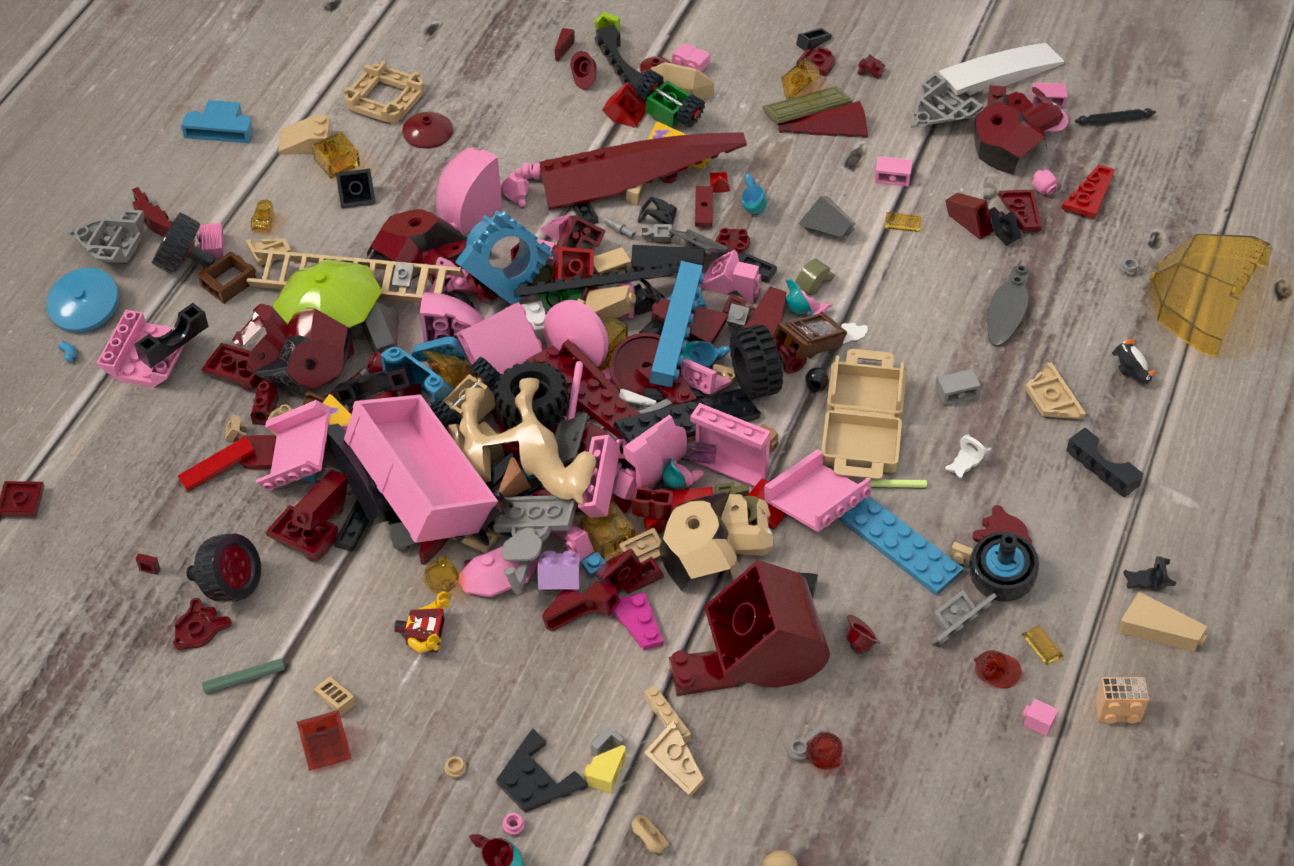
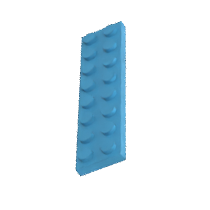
(902, 545)

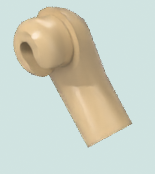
(724, 371)

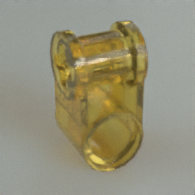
(263, 216)

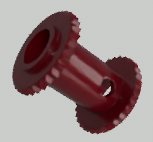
(788, 356)

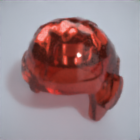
(825, 751)

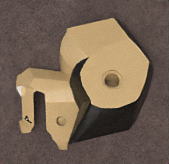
(710, 533)

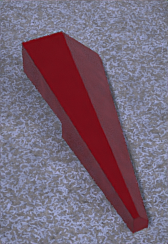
(845, 119)

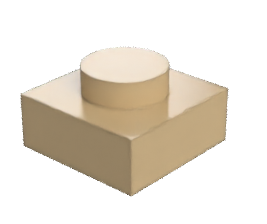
(961, 554)

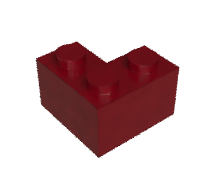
(580, 231)

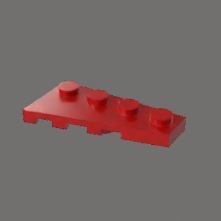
(1090, 193)

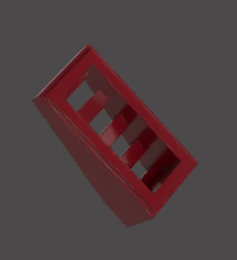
(564, 42)
(650, 577)

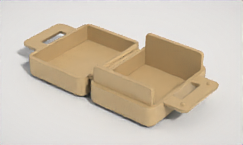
(864, 415)

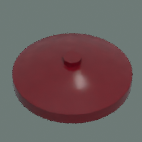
(629, 356)

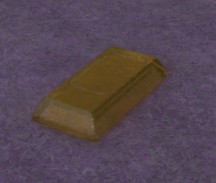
(1042, 645)

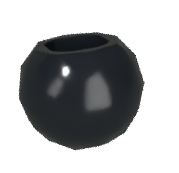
(816, 379)

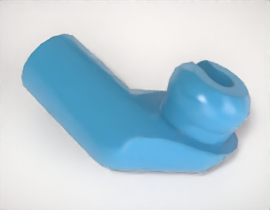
(70, 350)

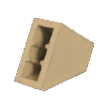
(611, 301)

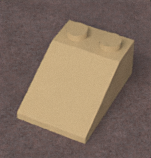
(301, 135)

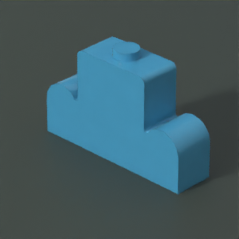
(219, 123)

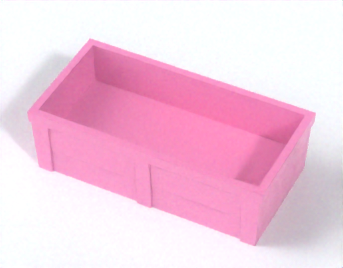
(418, 468)

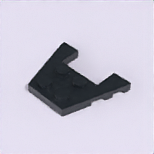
(528, 783)

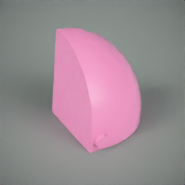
(469, 189)
(445, 316)

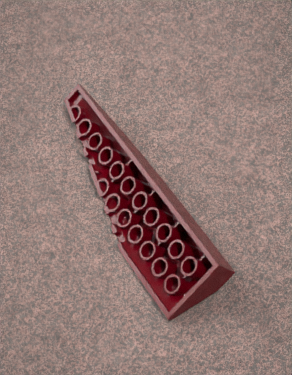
(624, 166)

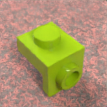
(607, 19)

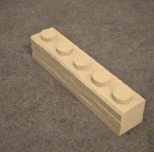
(665, 711)

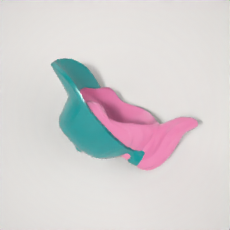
(801, 303)
(679, 477)

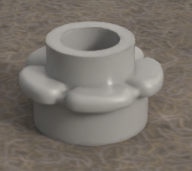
(1130, 266)

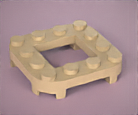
(392, 111)

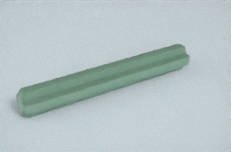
(243, 676)

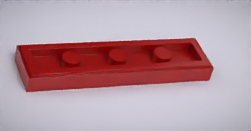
(216, 464)

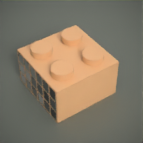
(1121, 699)

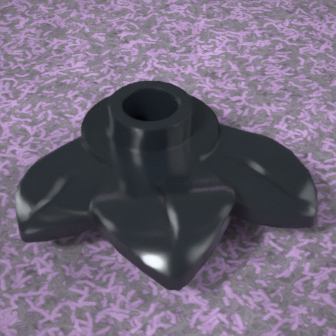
(651, 292)

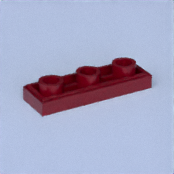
(704, 206)

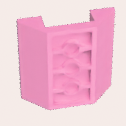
(121, 358)

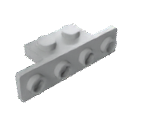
(956, 611)

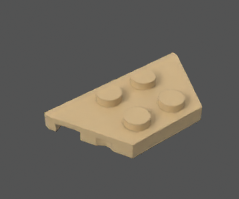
(1053, 396)

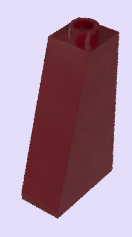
(769, 310)
(705, 325)
(322, 501)

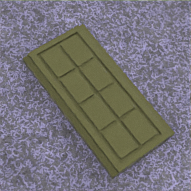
(806, 104)

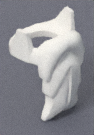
(968, 456)

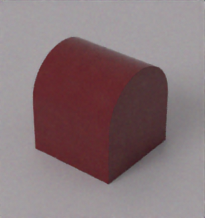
(767, 628)

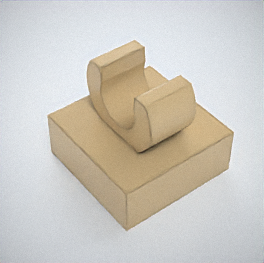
(235, 428)

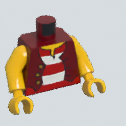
(425, 625)

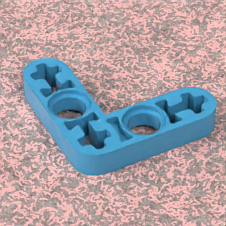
(446, 345)

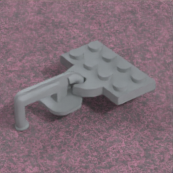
(530, 524)

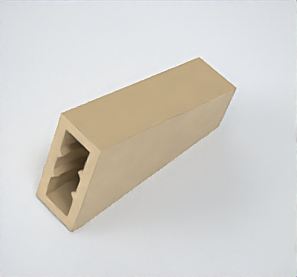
(1161, 624)

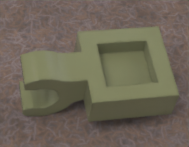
(725, 487)

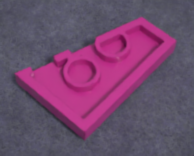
(639, 620)

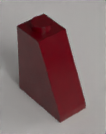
(970, 213)

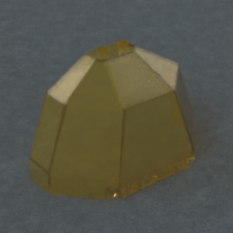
(1202, 285)

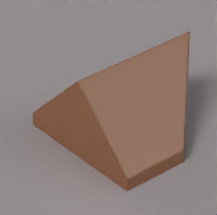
(514, 480)

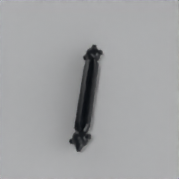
(1115, 116)

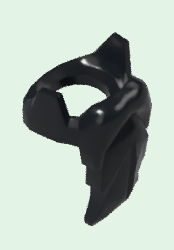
(1153, 578)

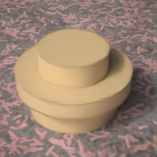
(455, 767)

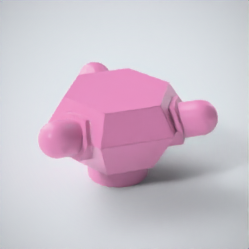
(515, 187)
(458, 283)

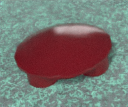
(734, 239)

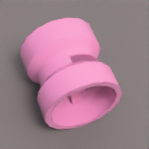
(531, 171)

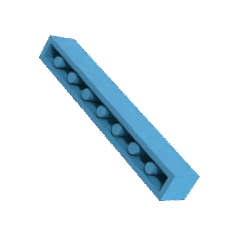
(676, 324)

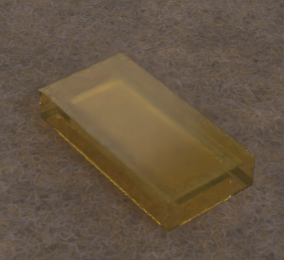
(902, 222)

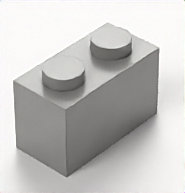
(957, 387)

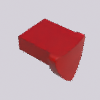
(719, 182)

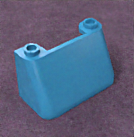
(430, 381)

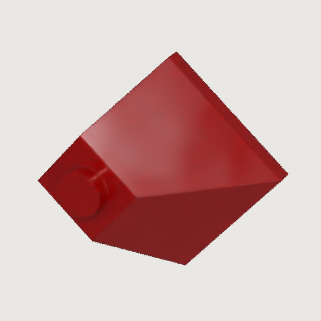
(625, 107)

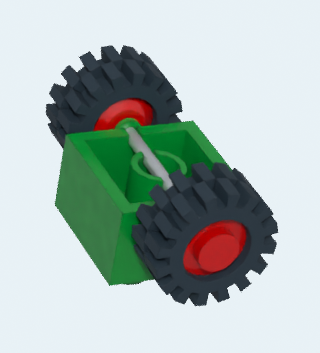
(667, 101)

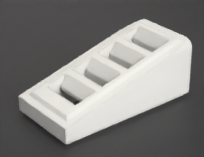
(635, 400)

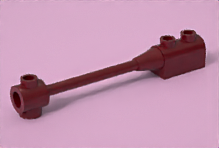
(264, 402)

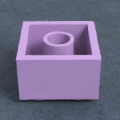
(559, 570)

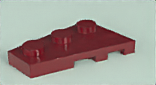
(1025, 208)

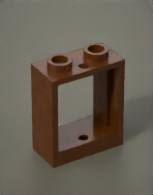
(233, 287)

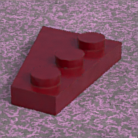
(677, 394)

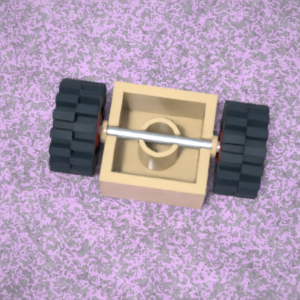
(449, 409)

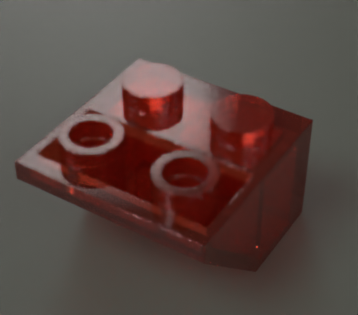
(324, 740)

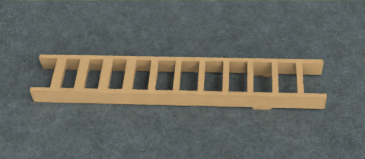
(402, 295)

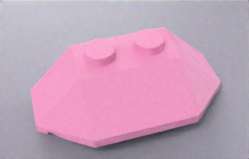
(486, 574)

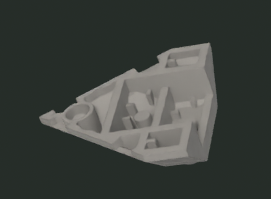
(940, 105)
(110, 237)

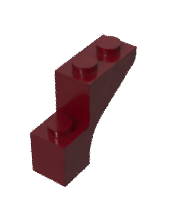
(572, 605)

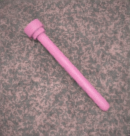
(575, 390)

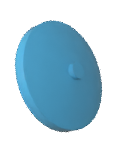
(82, 300)

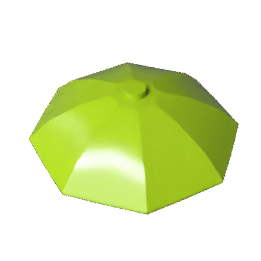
(333, 287)

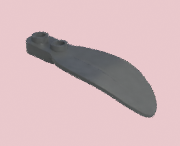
(1008, 306)

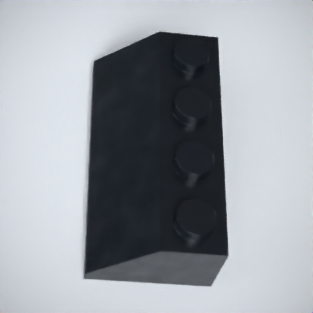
(655, 256)

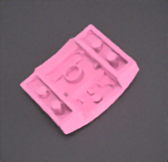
(654, 451)

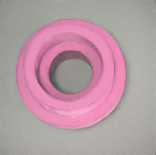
(511, 819)

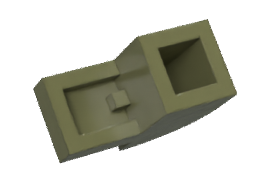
(813, 275)

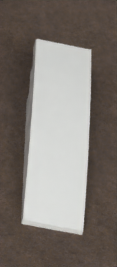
(1000, 68)

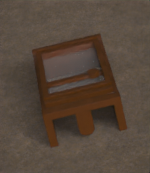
(812, 333)

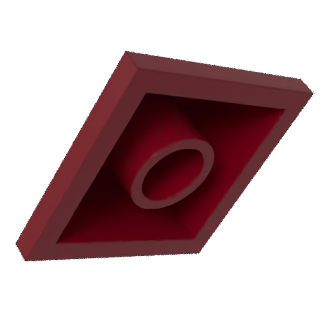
(620, 570)

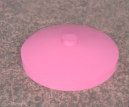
(580, 325)

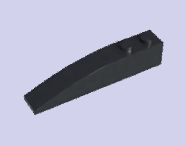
(371, 500)

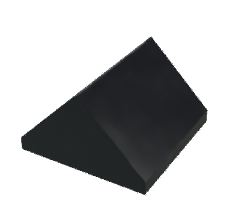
(355, 187)

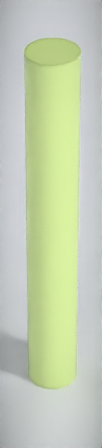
(899, 483)

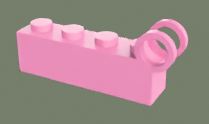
(599, 491)

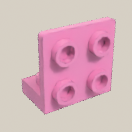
(702, 377)

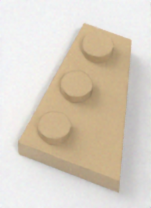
(675, 759)

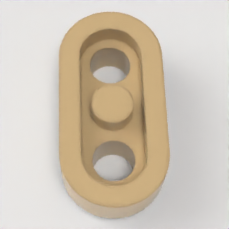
(649, 834)

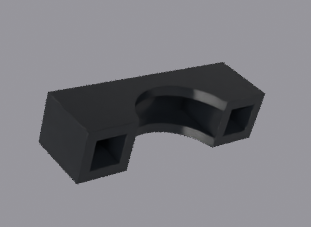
(189, 324)
(359, 388)
(1120, 476)

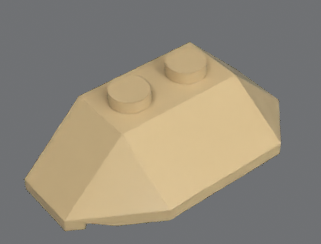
(687, 79)

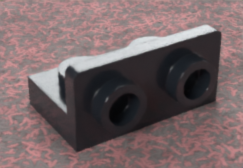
(1005, 226)

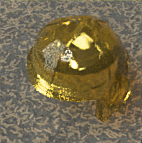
(441, 575)

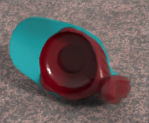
(497, 851)

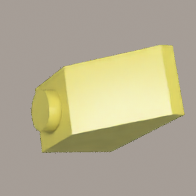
(605, 769)

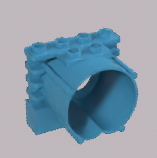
(520, 271)

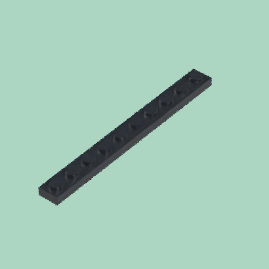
(595, 280)

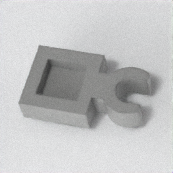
(659, 232)

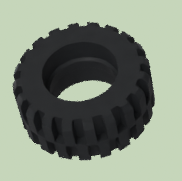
(756, 361)
(547, 409)

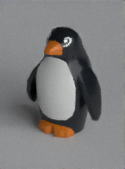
(1133, 362)

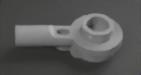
(797, 748)

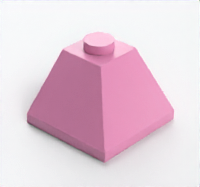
(720, 273)

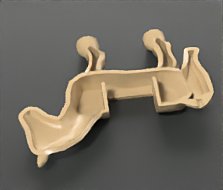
(536, 446)

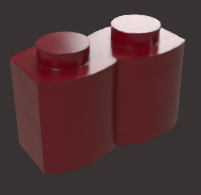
(652, 503)

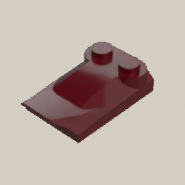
(230, 364)
(310, 543)
(698, 673)

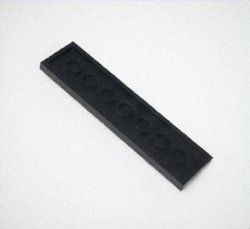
(730, 402)

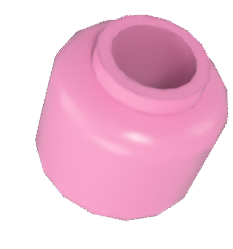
(1045, 182)

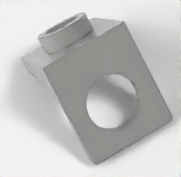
(403, 275)

